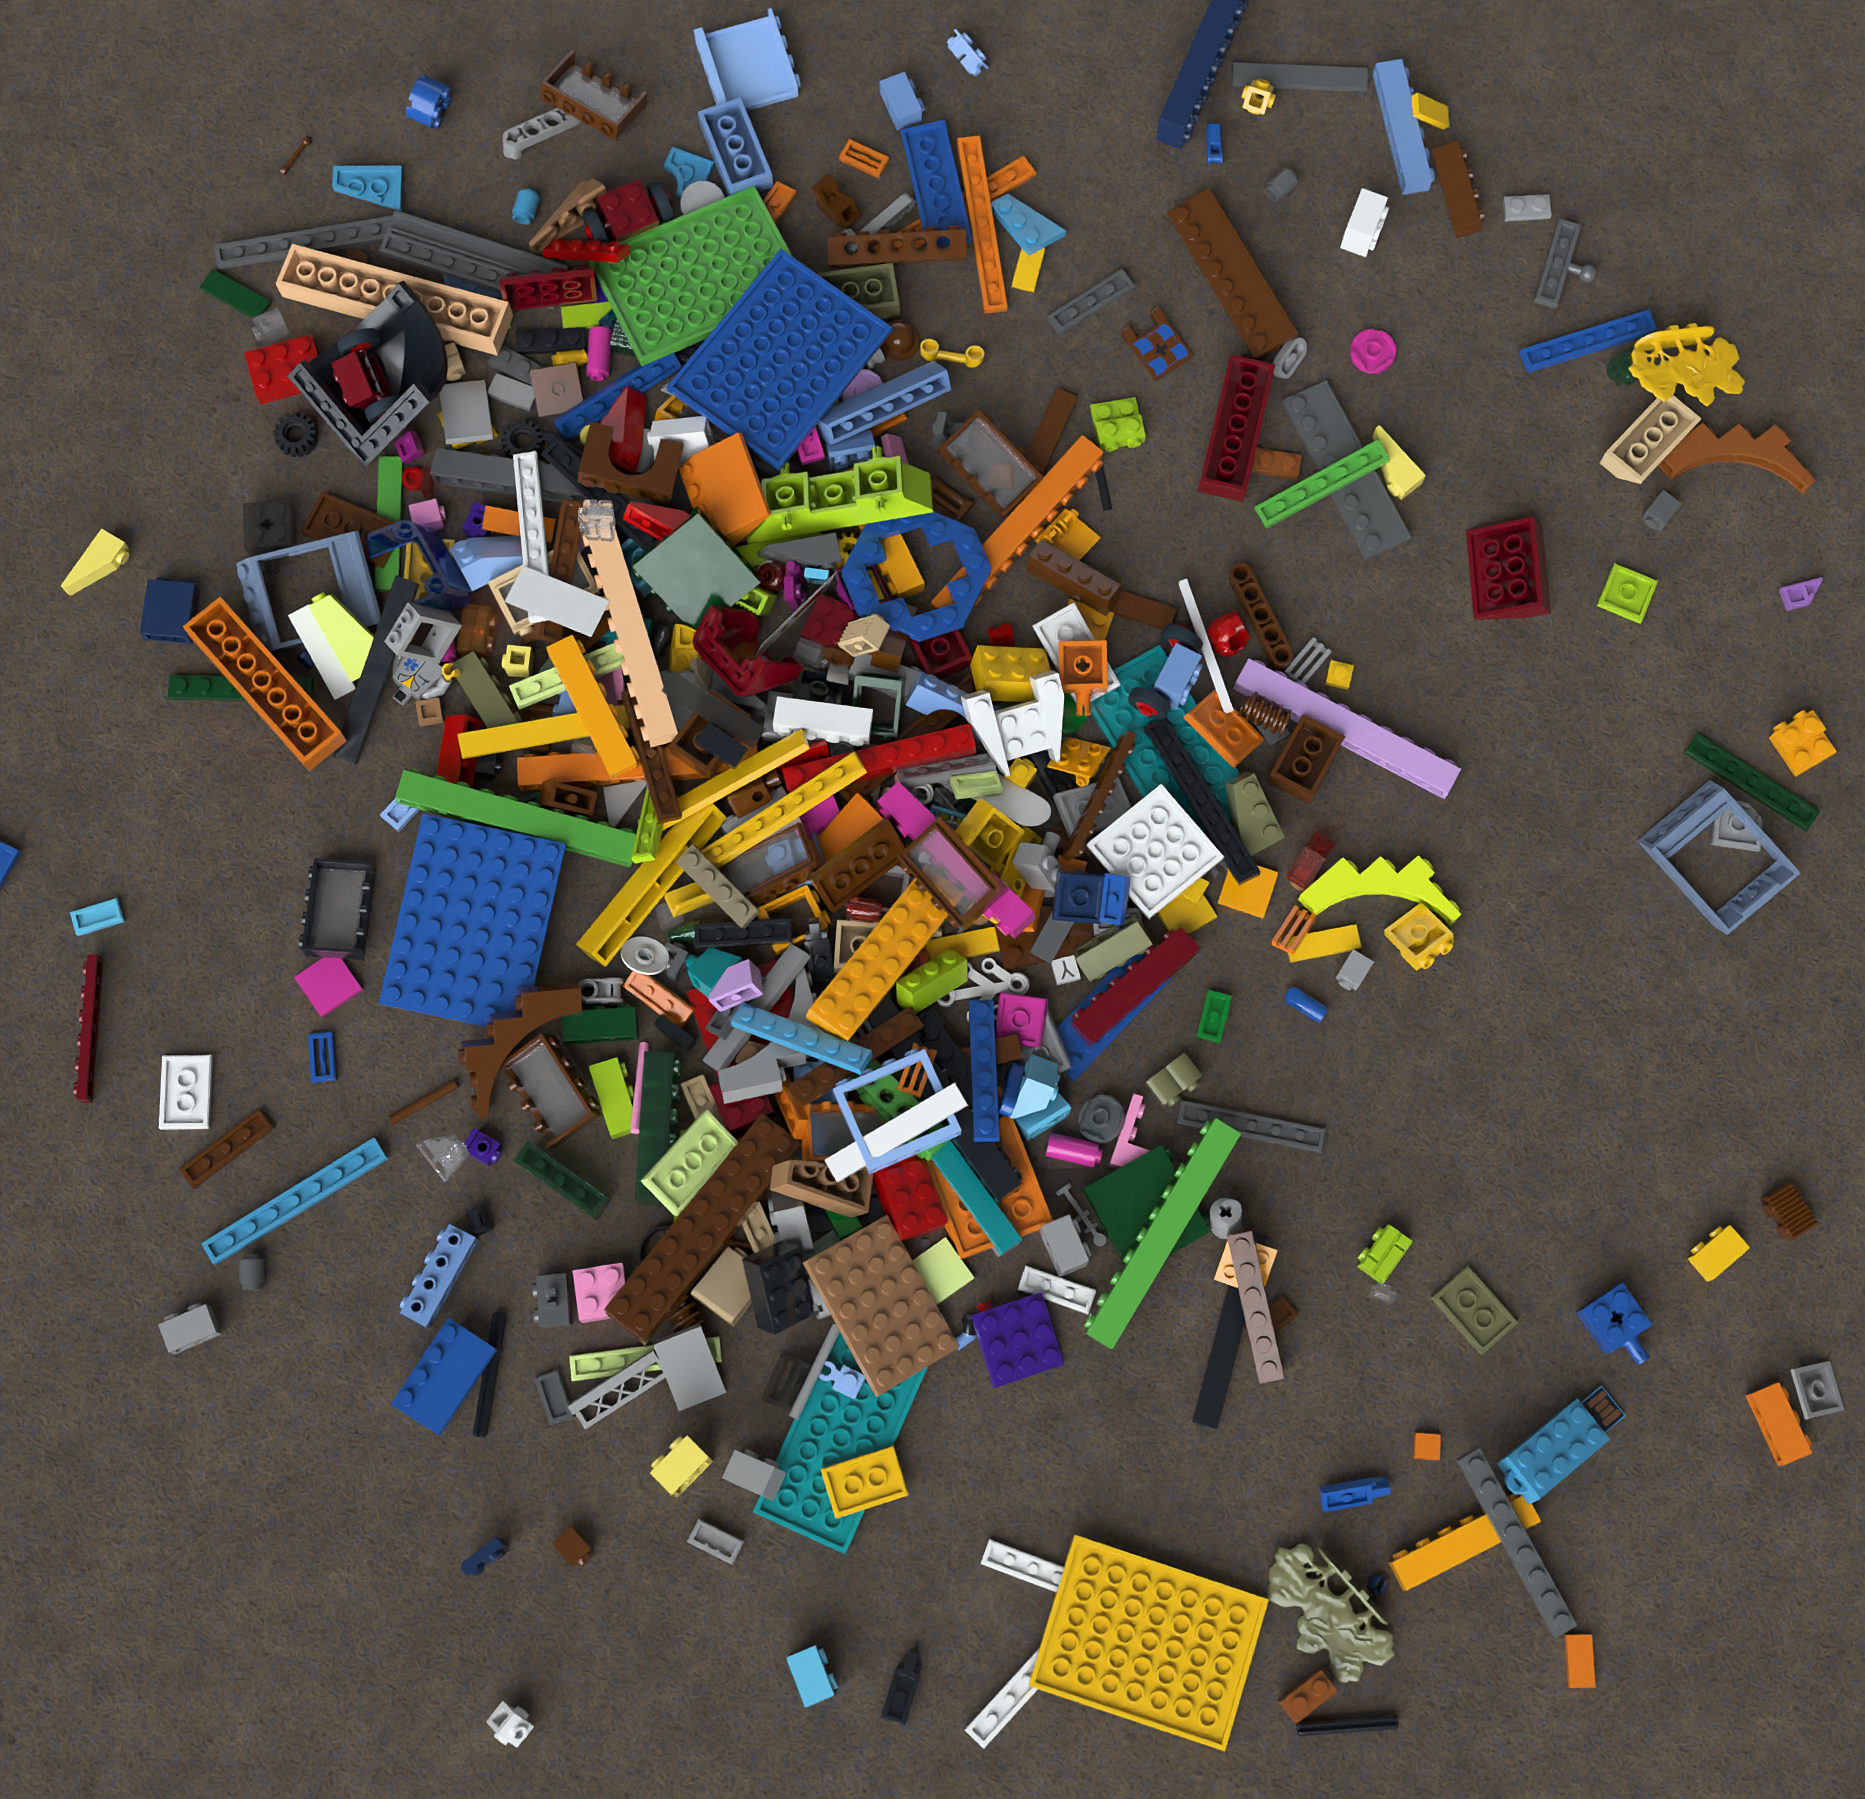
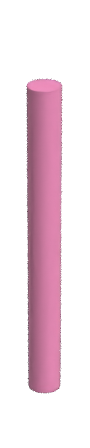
(635, 1122)

